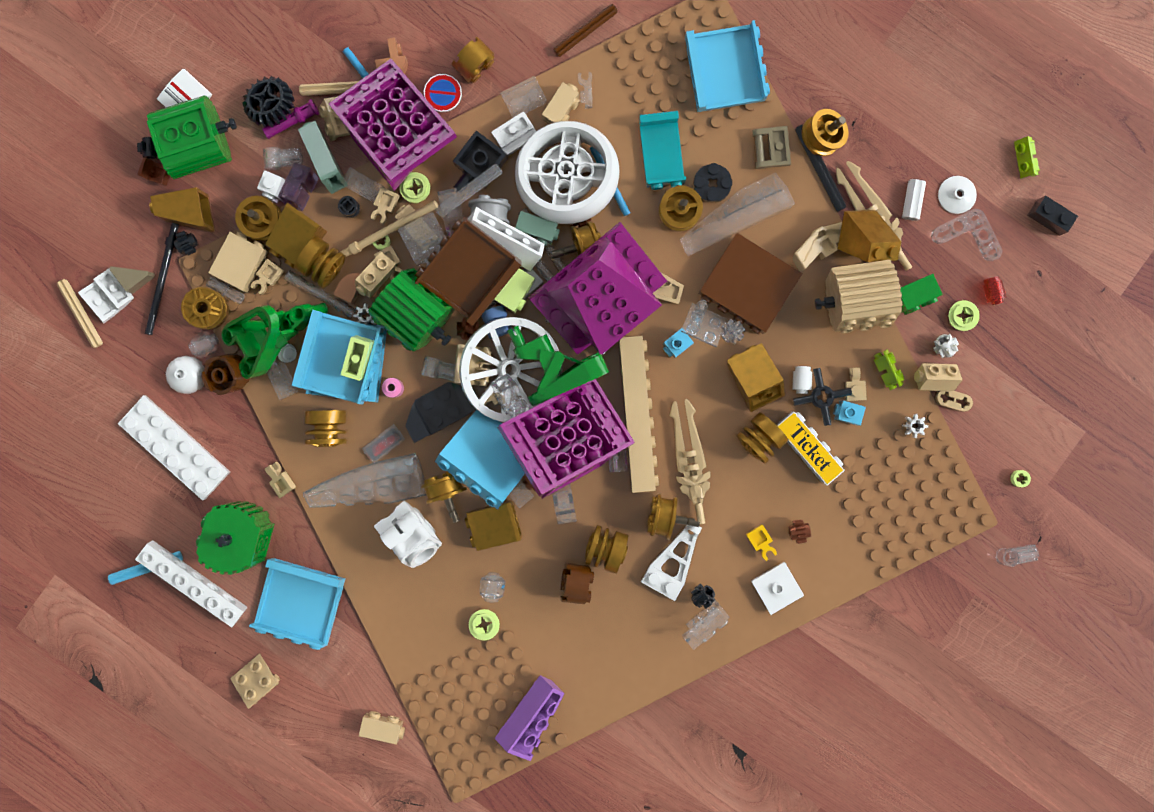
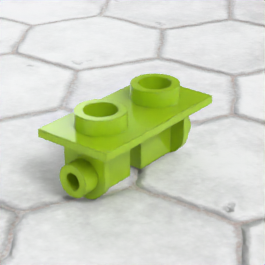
(1024, 151)
(893, 375)

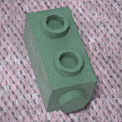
(538, 228)

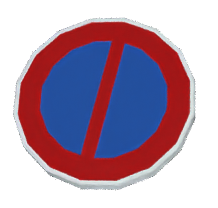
(443, 92)

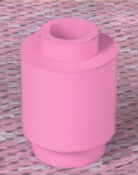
(399, 387)

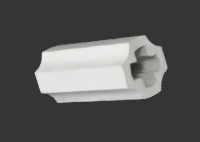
(913, 200)

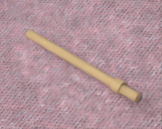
(356, 247)

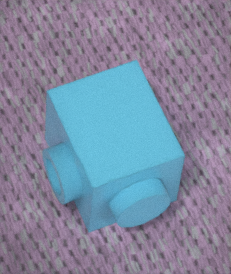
(677, 344)
(849, 412)

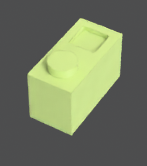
(515, 290)
(357, 357)

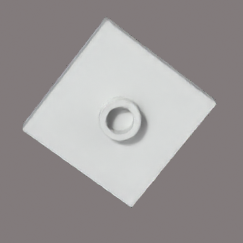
(777, 588)

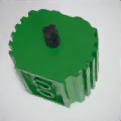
(190, 137)
(411, 312)
(234, 537)

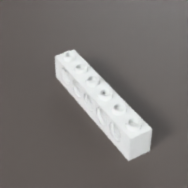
(191, 583)

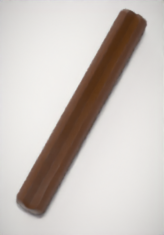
(585, 30)

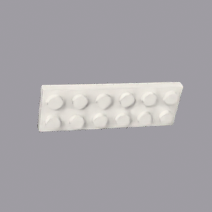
(174, 447)

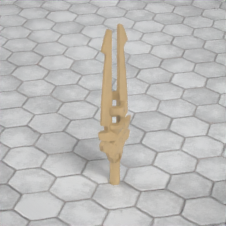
(877, 203)
(694, 482)

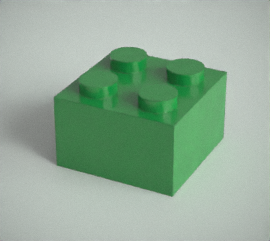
(920, 292)

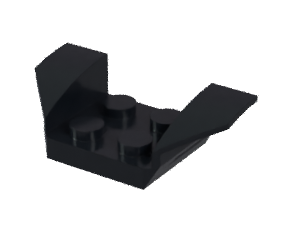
(437, 410)

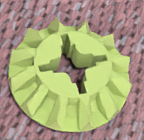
(420, 180)
(969, 309)
(479, 632)

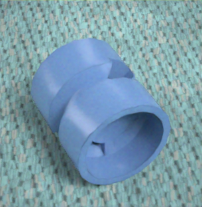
(493, 314)

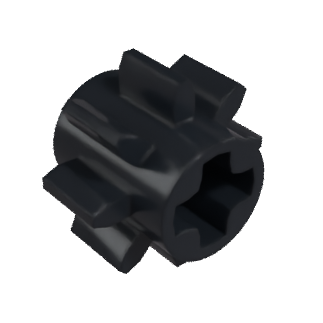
(147, 148)
(186, 243)
(703, 596)

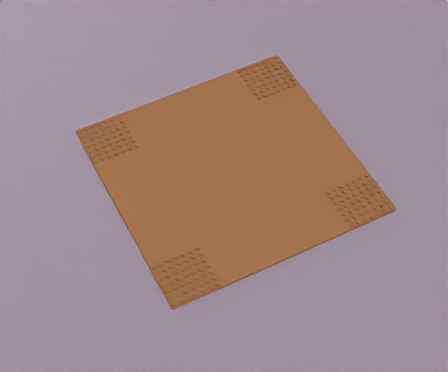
(626, 647)

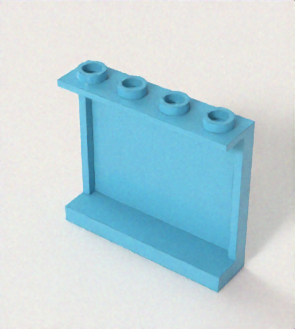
(727, 67)
(325, 353)
(482, 460)
(298, 603)

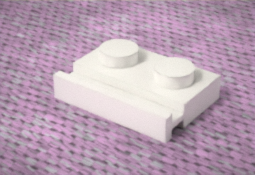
(514, 133)

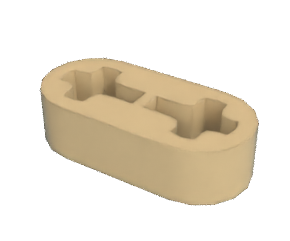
(952, 404)

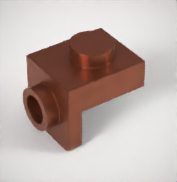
(153, 172)

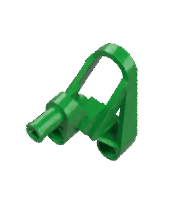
(261, 346)
(551, 361)

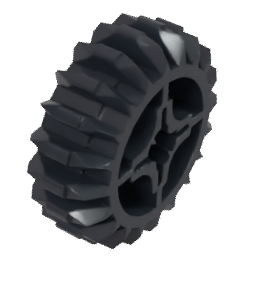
(272, 107)

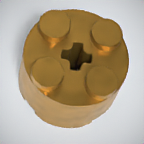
(473, 60)

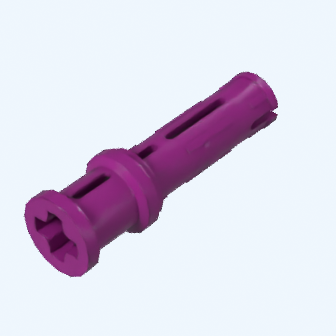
(298, 115)

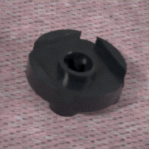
(723, 179)

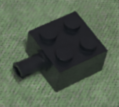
(476, 158)

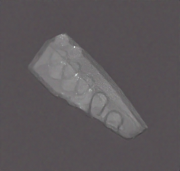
(739, 212)
(384, 481)

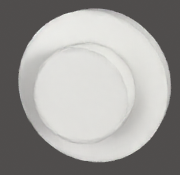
(287, 353)

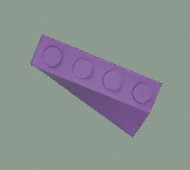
(530, 718)

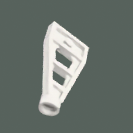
(660, 580)

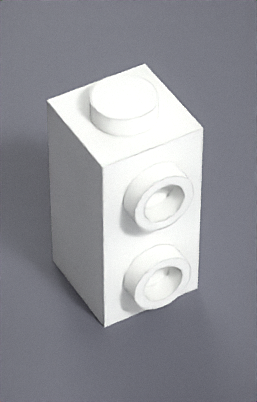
(270, 186)

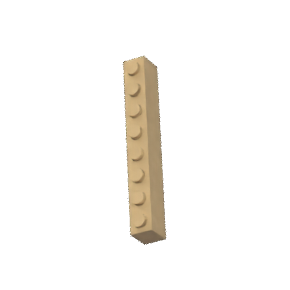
(637, 413)

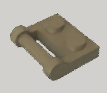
(778, 147)

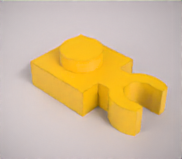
(760, 539)

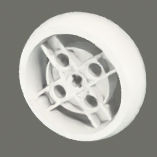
(531, 168)

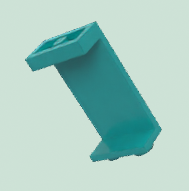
(661, 150)

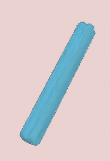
(133, 571)

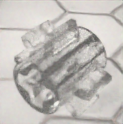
(732, 331)

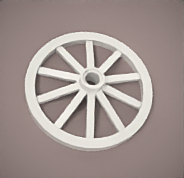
(469, 348)

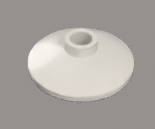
(948, 195)

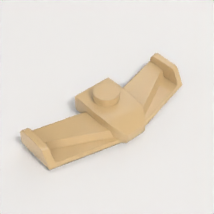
(821, 243)

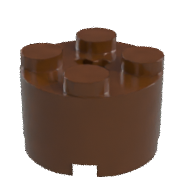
(223, 374)
(576, 583)

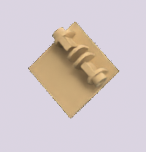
(476, 365)
(254, 681)

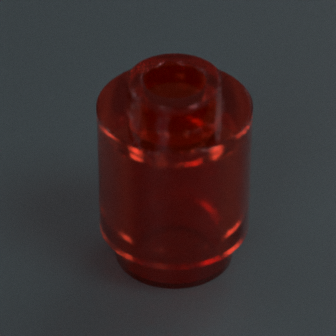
(994, 290)

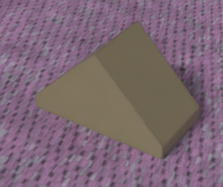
(131, 279)

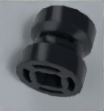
(352, 209)

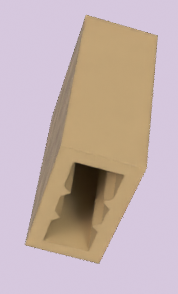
(239, 261)

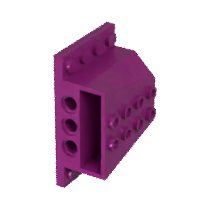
(392, 122)
(601, 292)
(566, 437)

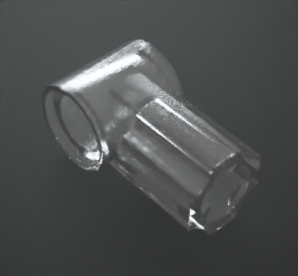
(277, 158)
(437, 369)
(1018, 555)

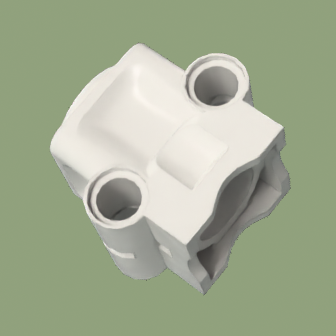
(409, 535)

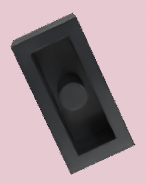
(1052, 215)

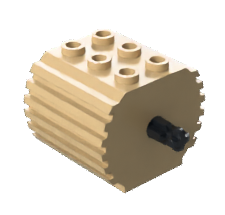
(862, 296)

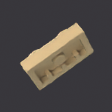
(333, 125)

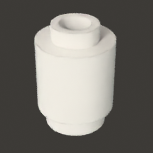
(802, 379)

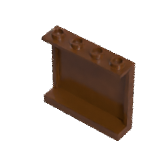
(468, 270)
(750, 284)

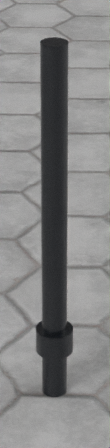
(169, 242)

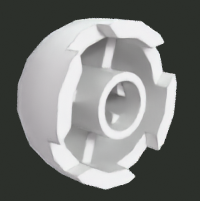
(185, 374)

